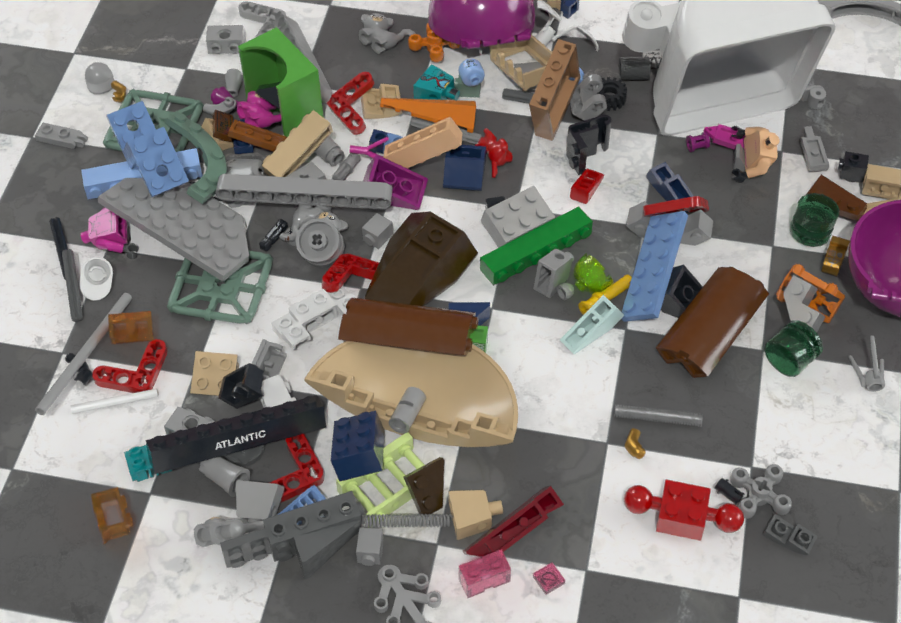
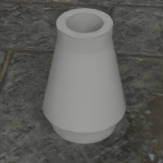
(233, 81)

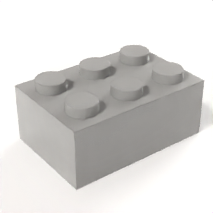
(516, 216)

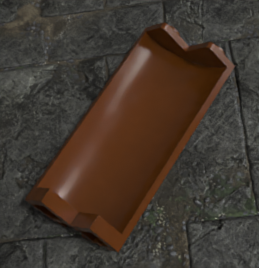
(712, 321)
(408, 326)

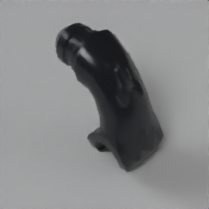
(84, 372)

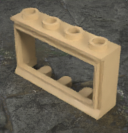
(532, 47)

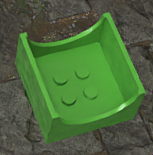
(276, 59)

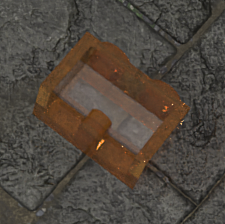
(130, 327)
(110, 514)

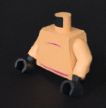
(759, 150)

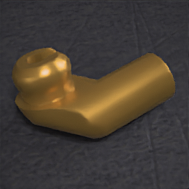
(121, 91)
(633, 446)

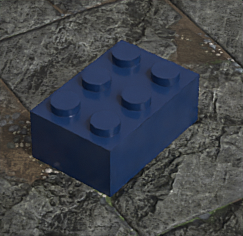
(357, 446)

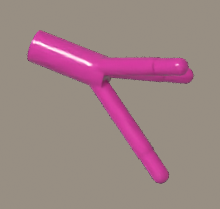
(365, 150)

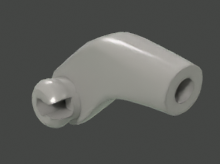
(225, 106)

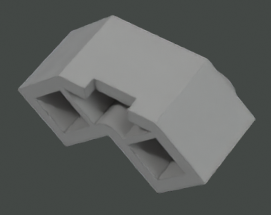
(797, 298)

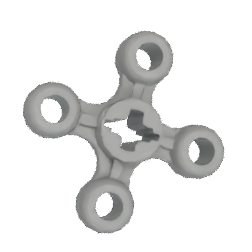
(761, 491)

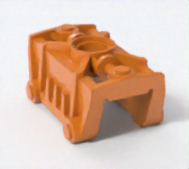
(822, 288)

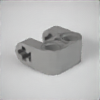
(585, 100)

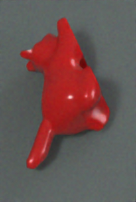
(497, 150)

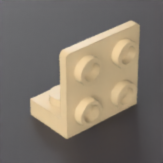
(882, 182)

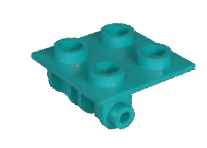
(138, 463)

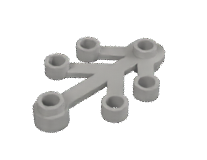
(404, 597)

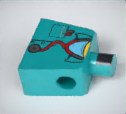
(435, 85)

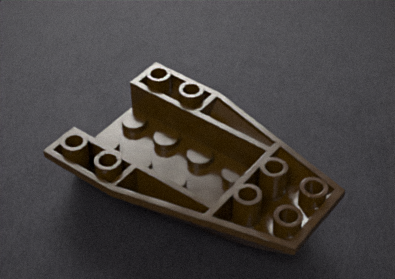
(421, 261)

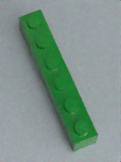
(534, 245)

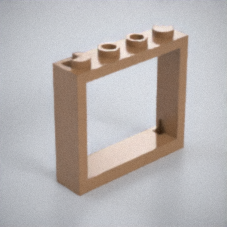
(555, 89)

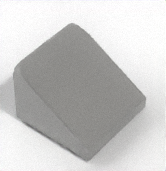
(739, 158)

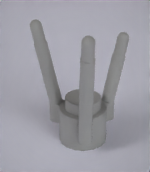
(874, 378)

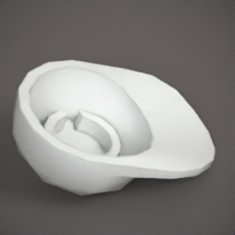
(96, 278)

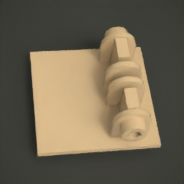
(210, 370)

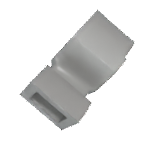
(814, 96)

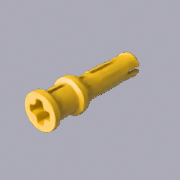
(610, 293)

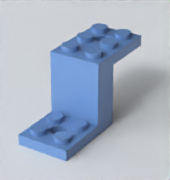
(147, 148)

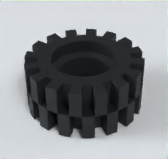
(618, 89)

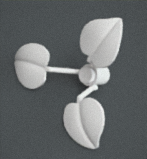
(547, 33)

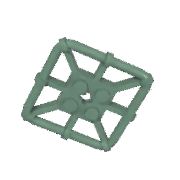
(158, 115)
(226, 293)

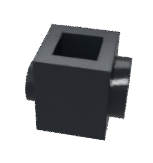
(853, 166)

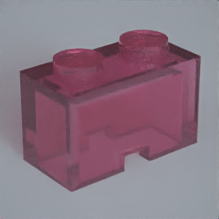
(484, 573)

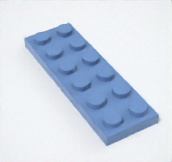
(654, 266)

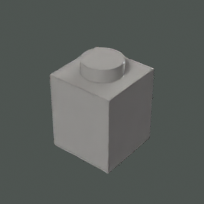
(377, 231)
(369, 546)

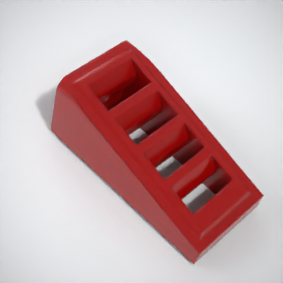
(584, 187)

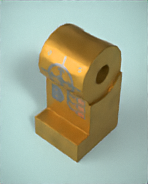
(835, 255)

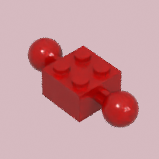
(683, 509)

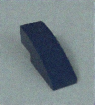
(667, 184)

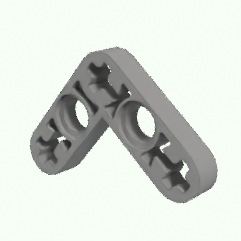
(251, 10)

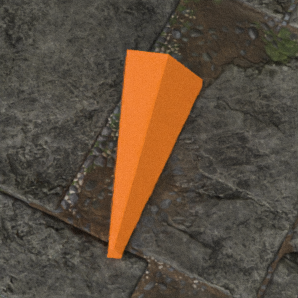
(436, 110)

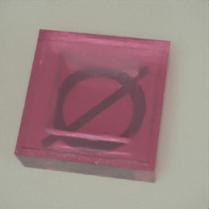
(549, 578)

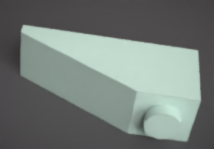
(592, 325)

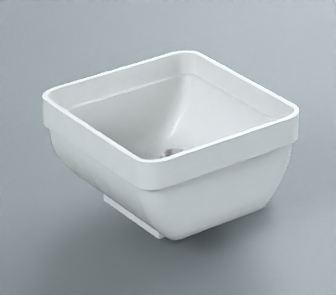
(728, 56)

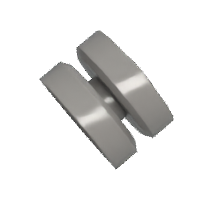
(314, 232)

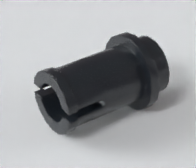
(729, 491)

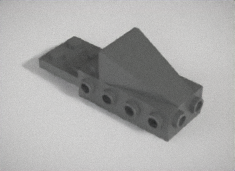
(311, 541)

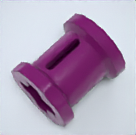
(693, 143)

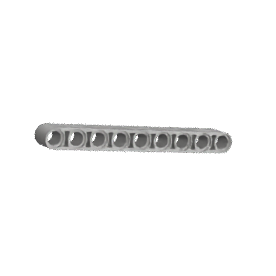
(304, 191)

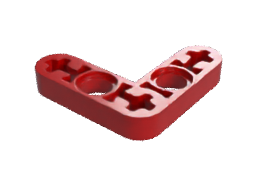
(345, 101)
(689, 204)
(347, 265)
(134, 377)
(302, 475)

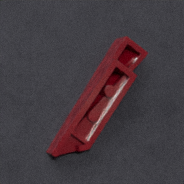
(516, 524)

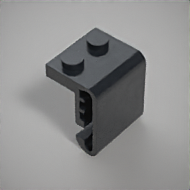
(584, 138)

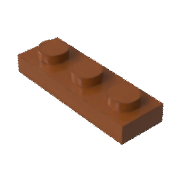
(255, 135)

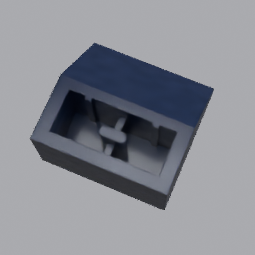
(465, 167)

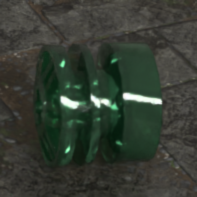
(814, 219)
(793, 348)

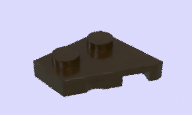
(427, 486)

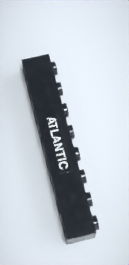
(235, 434)

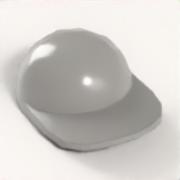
(98, 78)

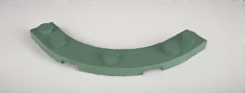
(212, 155)

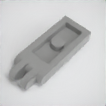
(60, 136)

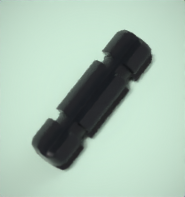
(273, 235)

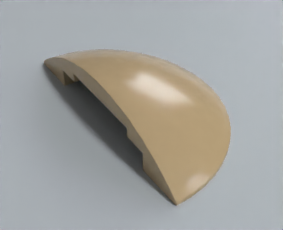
(465, 400)

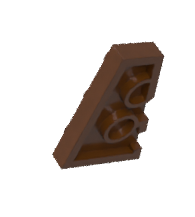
(848, 204)

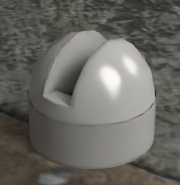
(565, 291)

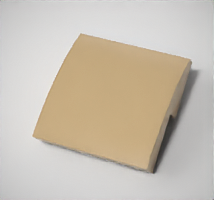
(371, 102)

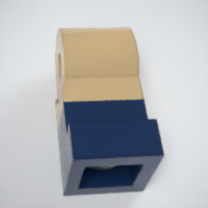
(568, 7)

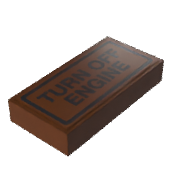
(221, 125)

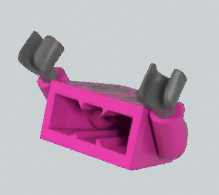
(109, 233)

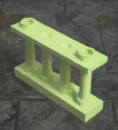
(392, 452)

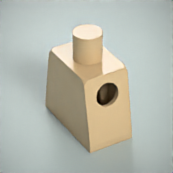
(472, 512)

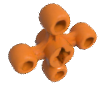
(433, 42)

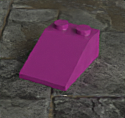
(406, 184)

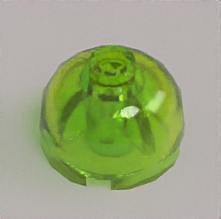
(591, 275)

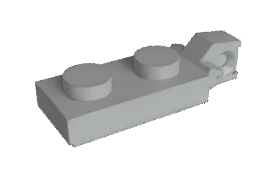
(813, 151)

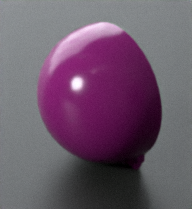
(482, 20)
(876, 256)

